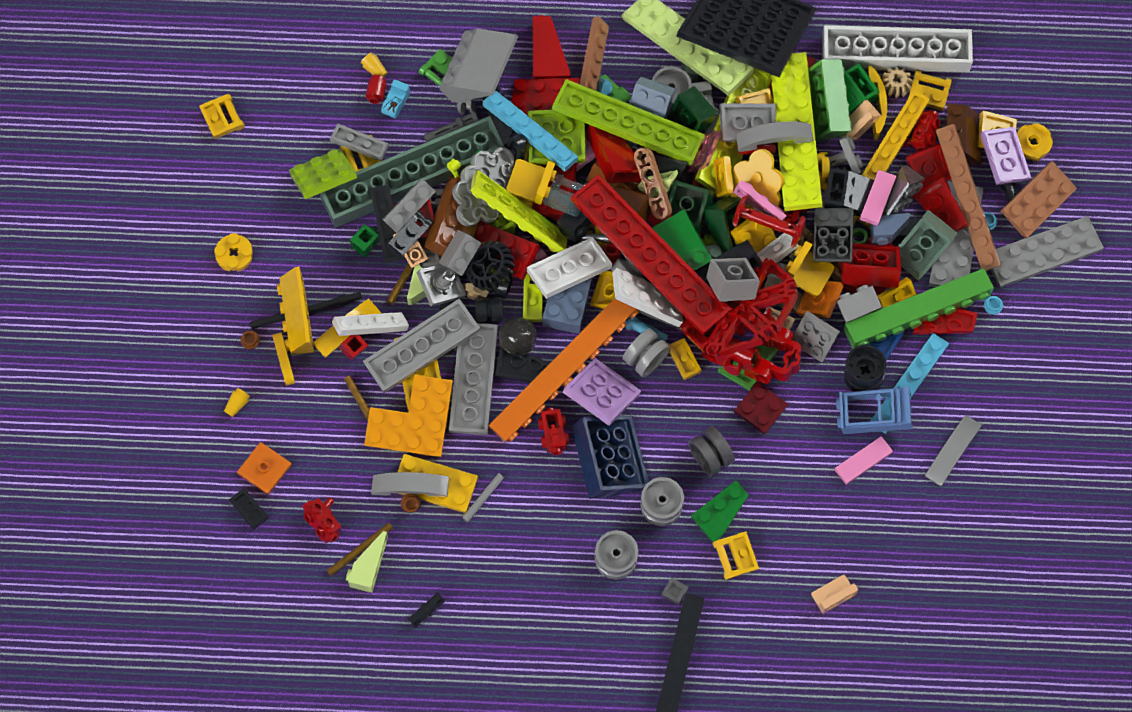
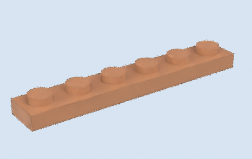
(594, 53)

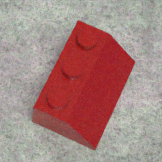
(872, 266)

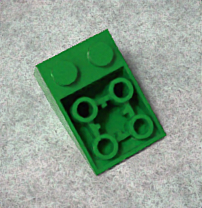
(859, 88)

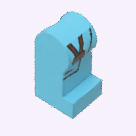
(395, 99)

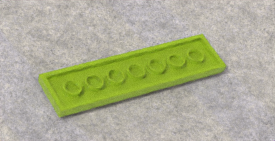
(628, 122)

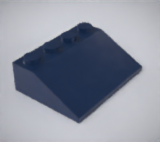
(609, 456)

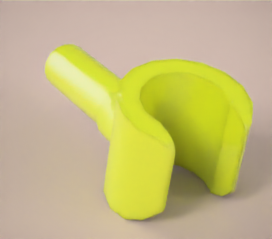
(453, 166)

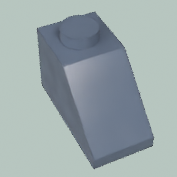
(888, 228)

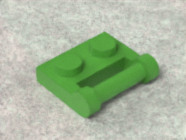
(440, 63)

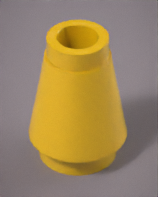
(373, 65)
(236, 402)

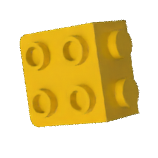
(531, 180)
(808, 274)

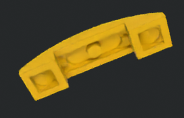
(881, 102)
(331, 340)

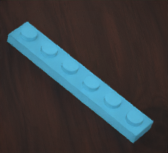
(530, 131)
(916, 372)

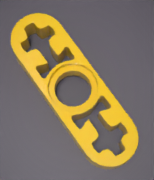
(283, 358)

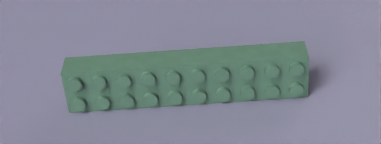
(404, 170)

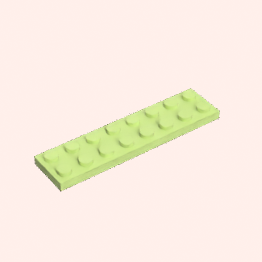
(661, 26)

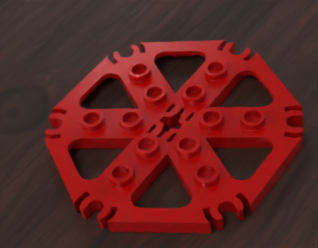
(749, 314)

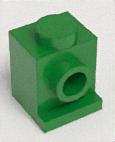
(365, 233)

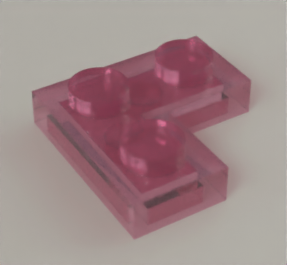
(704, 156)

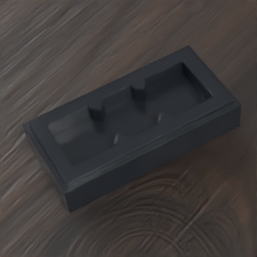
(248, 509)

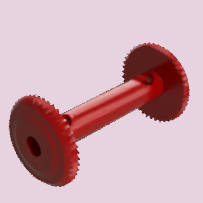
(769, 221)

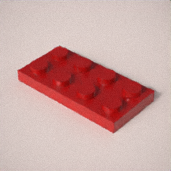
(522, 249)

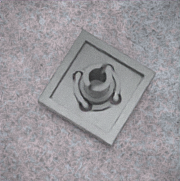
(847, 155)
(446, 281)
(816, 332)

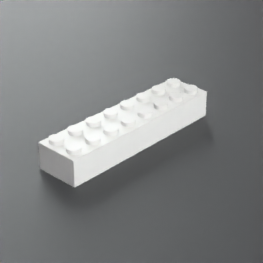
(901, 47)

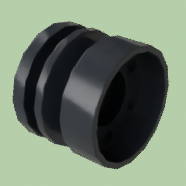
(865, 360)

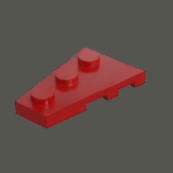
(942, 203)
(957, 322)

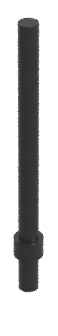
(342, 300)

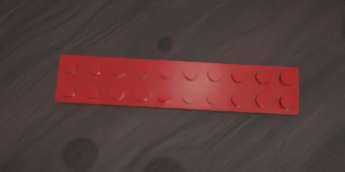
(650, 254)

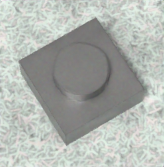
(674, 591)

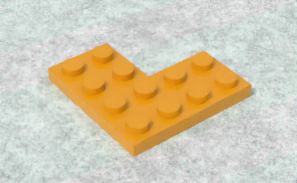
(419, 429)

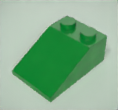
(684, 239)

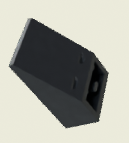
(847, 190)

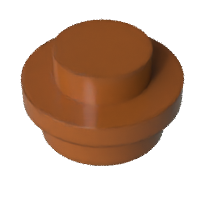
(250, 340)
(410, 502)

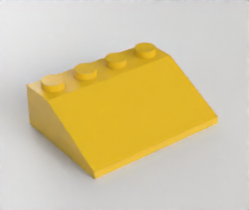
(296, 313)

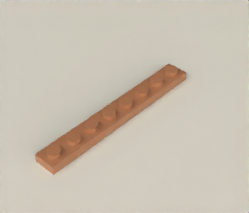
(968, 197)

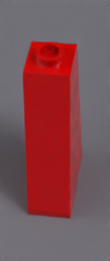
(547, 51)
(613, 156)

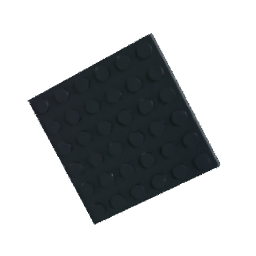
(749, 30)

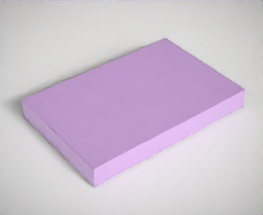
(1005, 155)

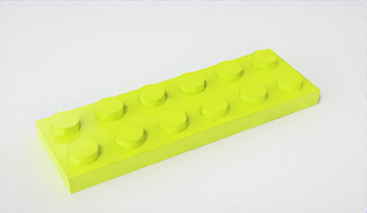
(517, 211)

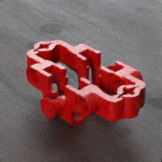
(763, 369)

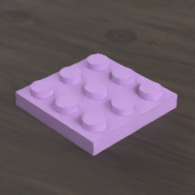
(602, 391)

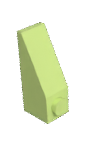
(366, 567)

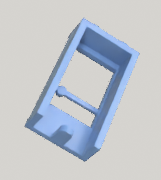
(900, 408)

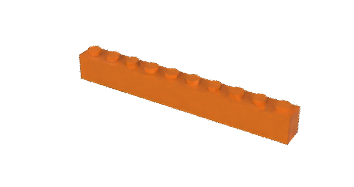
(560, 370)

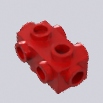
(925, 131)
(554, 436)
(321, 519)

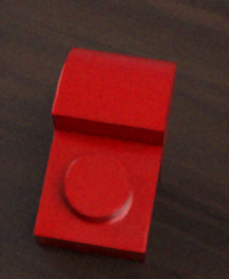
(353, 346)

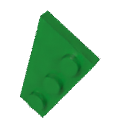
(720, 511)

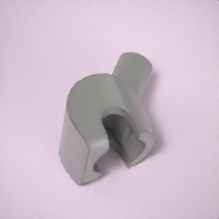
(466, 104)

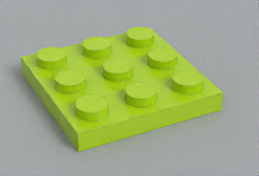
(562, 127)
(322, 173)

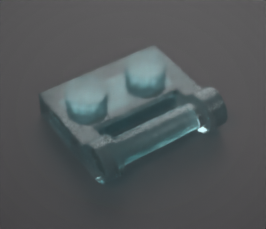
(559, 198)

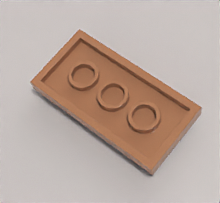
(1038, 199)

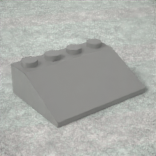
(477, 64)

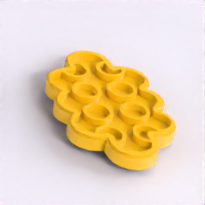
(761, 174)

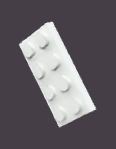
(569, 267)
(644, 296)

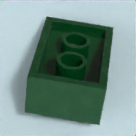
(692, 111)
(692, 200)
(720, 221)

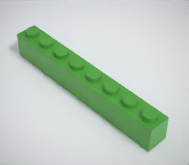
(918, 309)

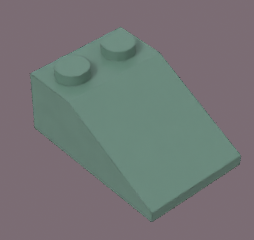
(925, 244)

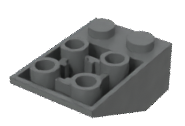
(905, 186)
(833, 235)

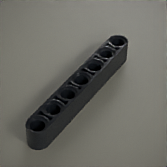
(680, 653)

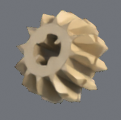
(897, 76)

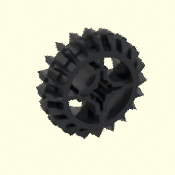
(494, 270)

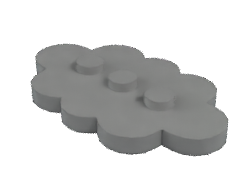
(495, 166)

